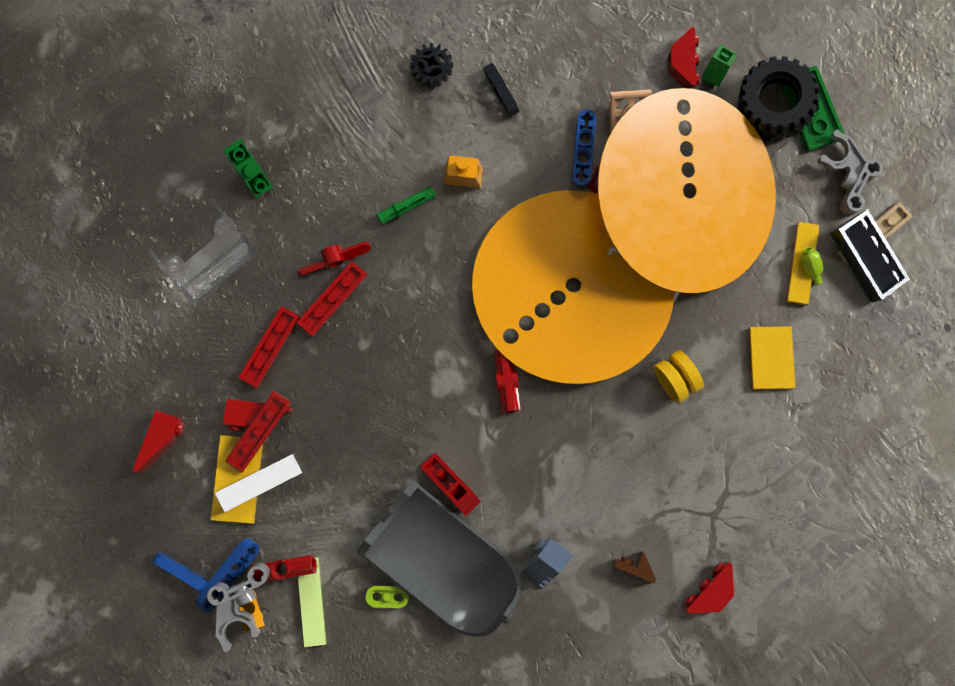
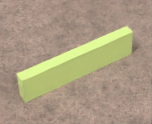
(312, 609)

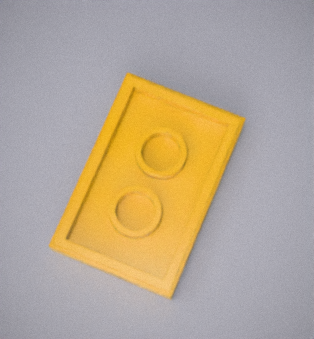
(771, 358)

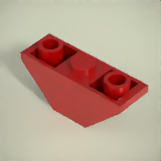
(683, 60)
(713, 593)

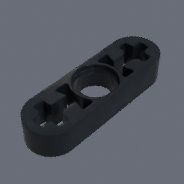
(501, 89)

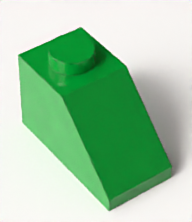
(719, 66)

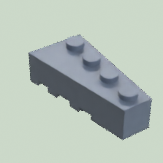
(546, 562)

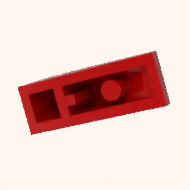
(240, 413)
(160, 436)
(450, 484)

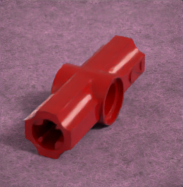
(507, 383)
(294, 567)

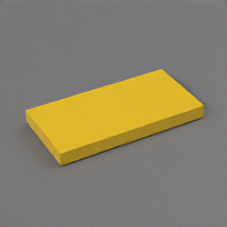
(228, 475)

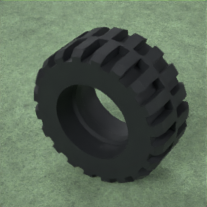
(785, 73)

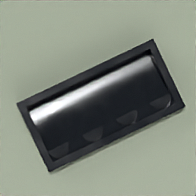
(869, 256)

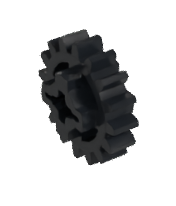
(428, 57)

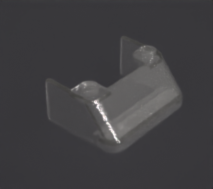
(212, 263)

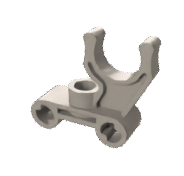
(857, 172)
(236, 596)

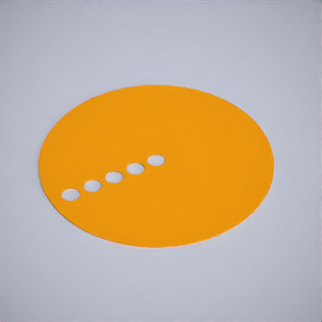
(641, 198)
(597, 329)

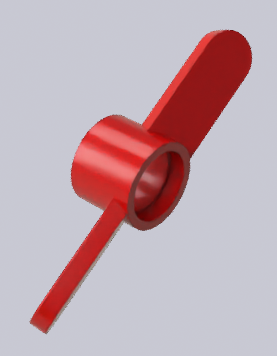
(334, 256)

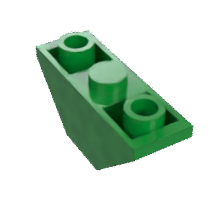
(247, 168)

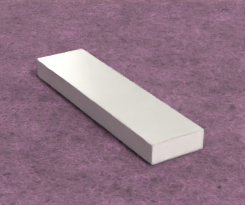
(258, 483)

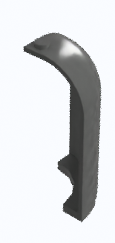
(443, 564)

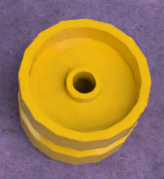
(678, 376)

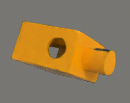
(462, 172)

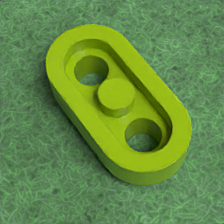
(387, 597)

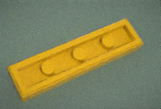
(799, 282)

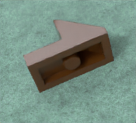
(641, 569)

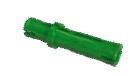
(406, 205)

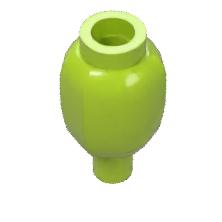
(812, 264)

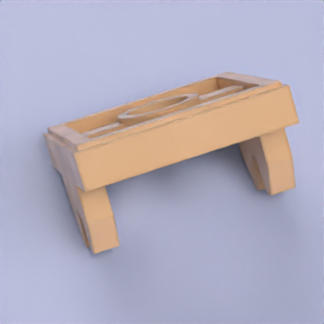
(616, 97)

